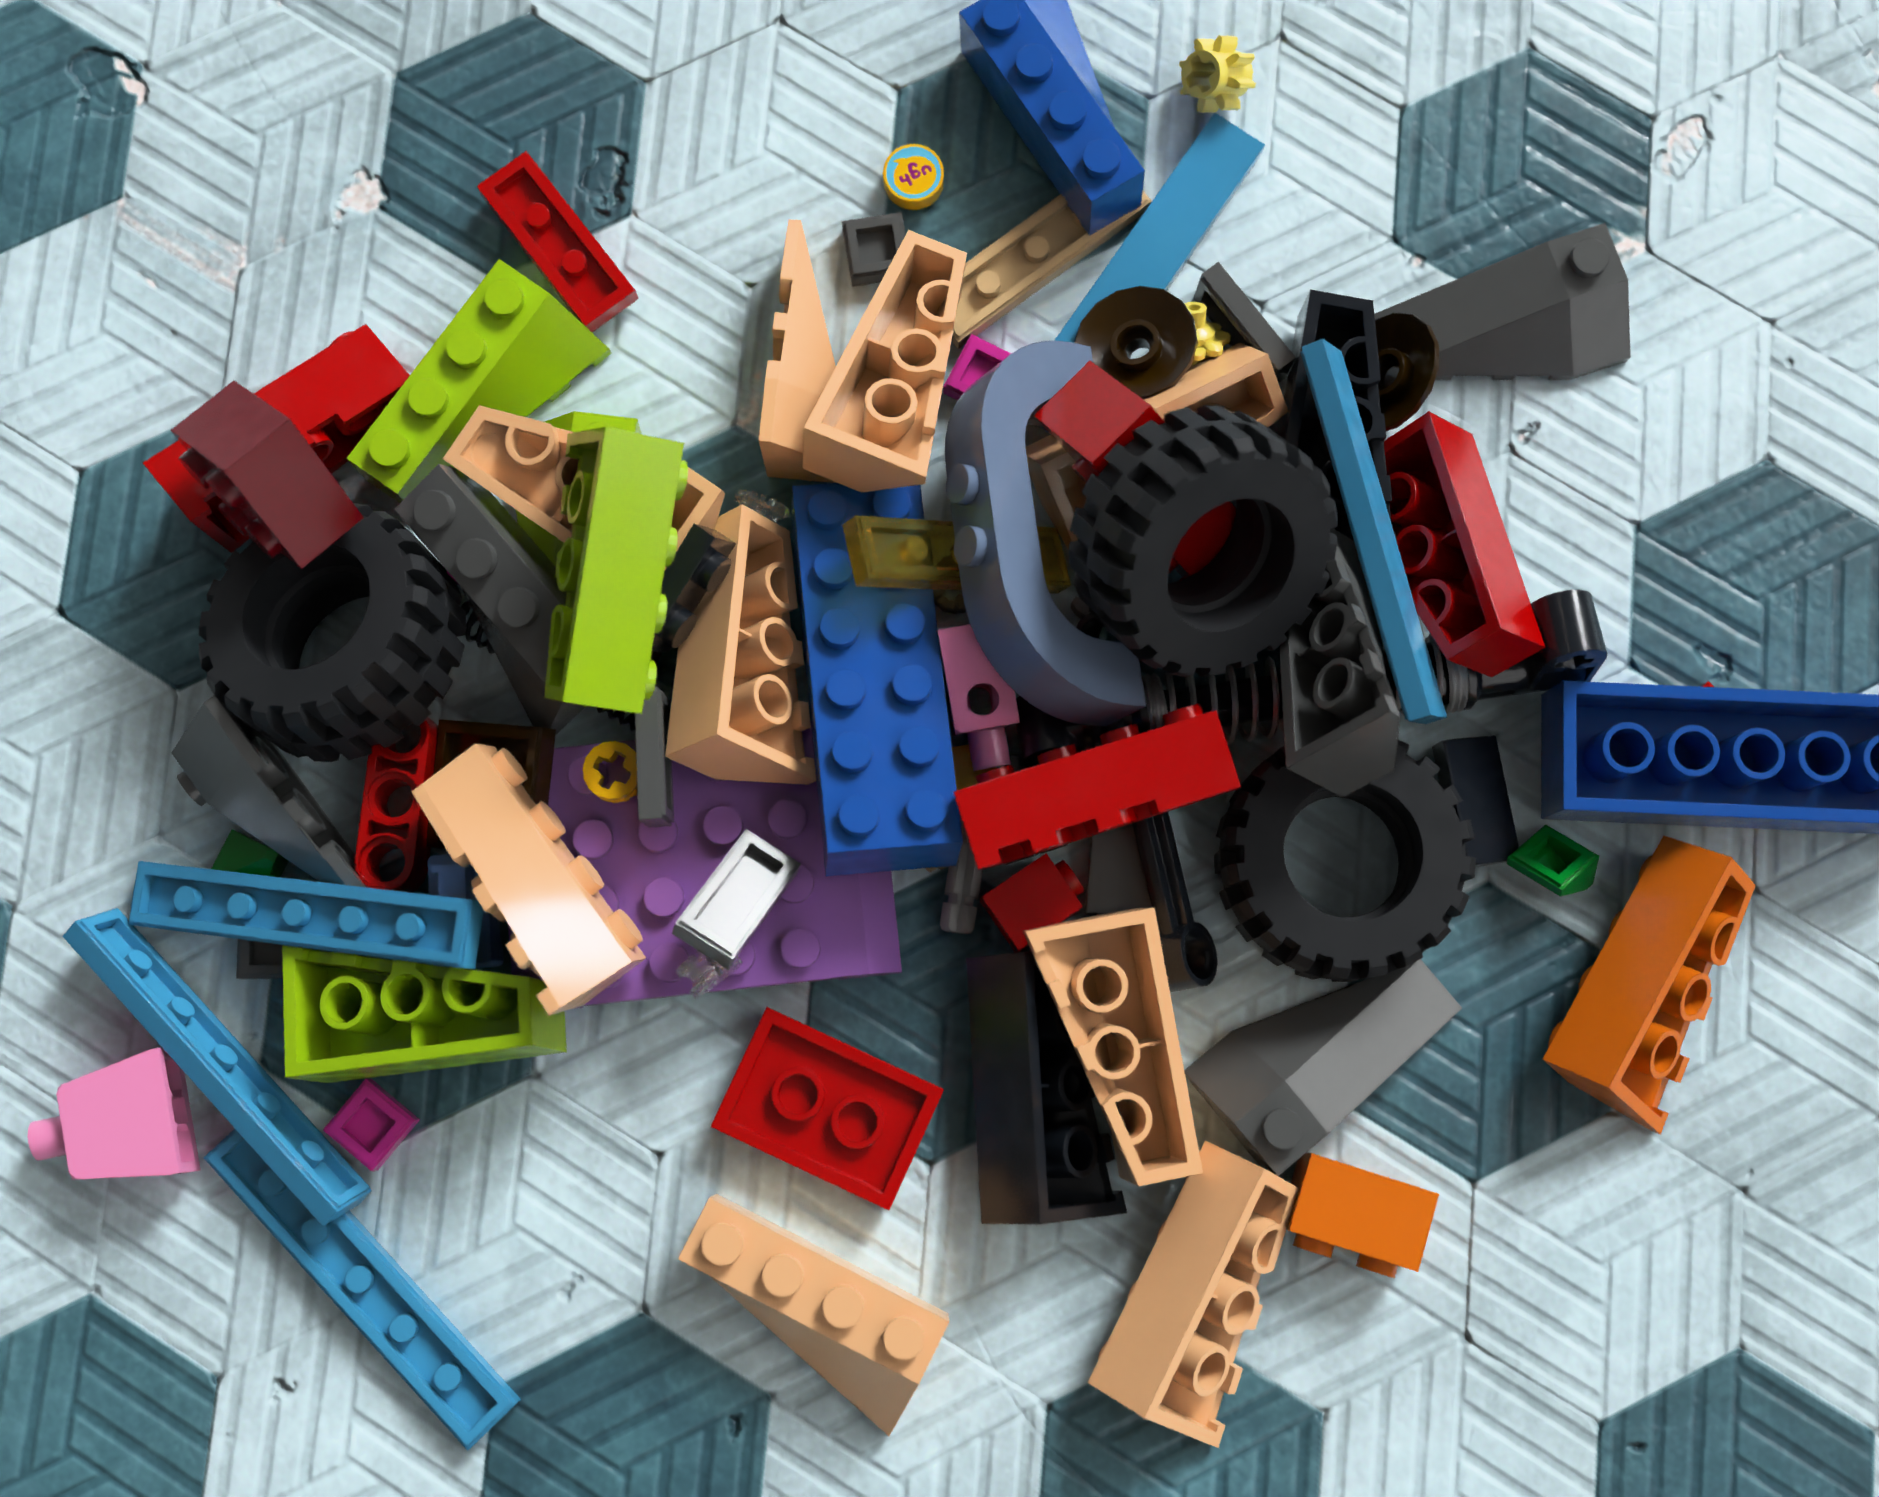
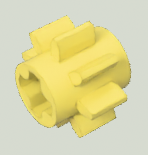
(1217, 74)

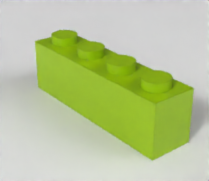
(501, 351)
(614, 567)

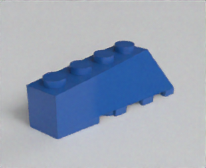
(1049, 93)

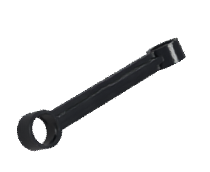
(1185, 944)

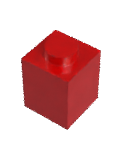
(1033, 899)

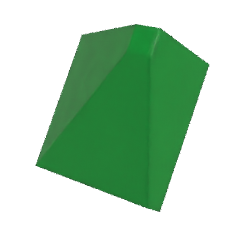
(249, 856)
(1555, 862)

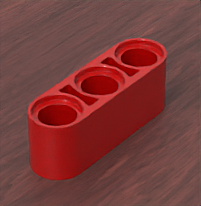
(381, 832)

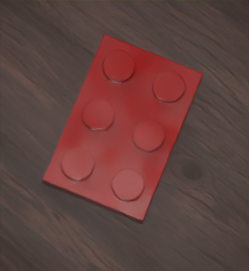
(827, 1108)

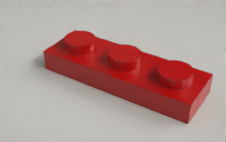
(557, 242)

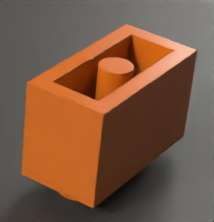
(1360, 1213)

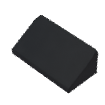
(1479, 778)

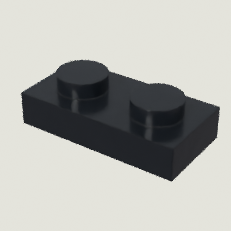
(696, 569)

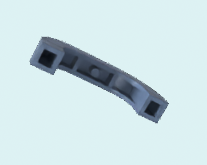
(1000, 548)

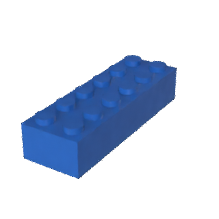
(872, 696)
(1710, 757)

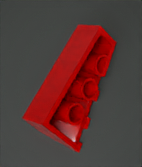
(1457, 548)

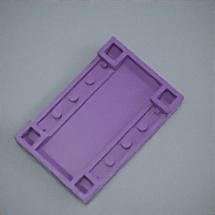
(813, 932)

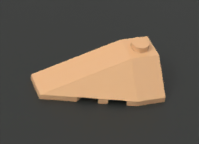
(799, 364)
(528, 468)

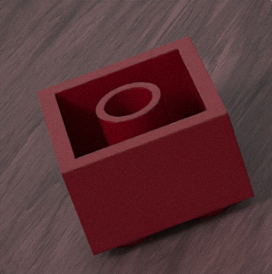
(265, 475)

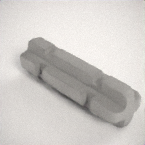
(962, 888)

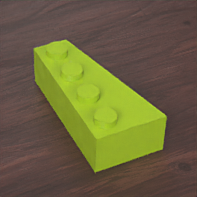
(398, 1017)

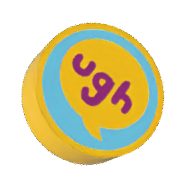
(913, 176)

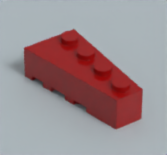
(327, 399)
(1098, 413)
(1098, 788)

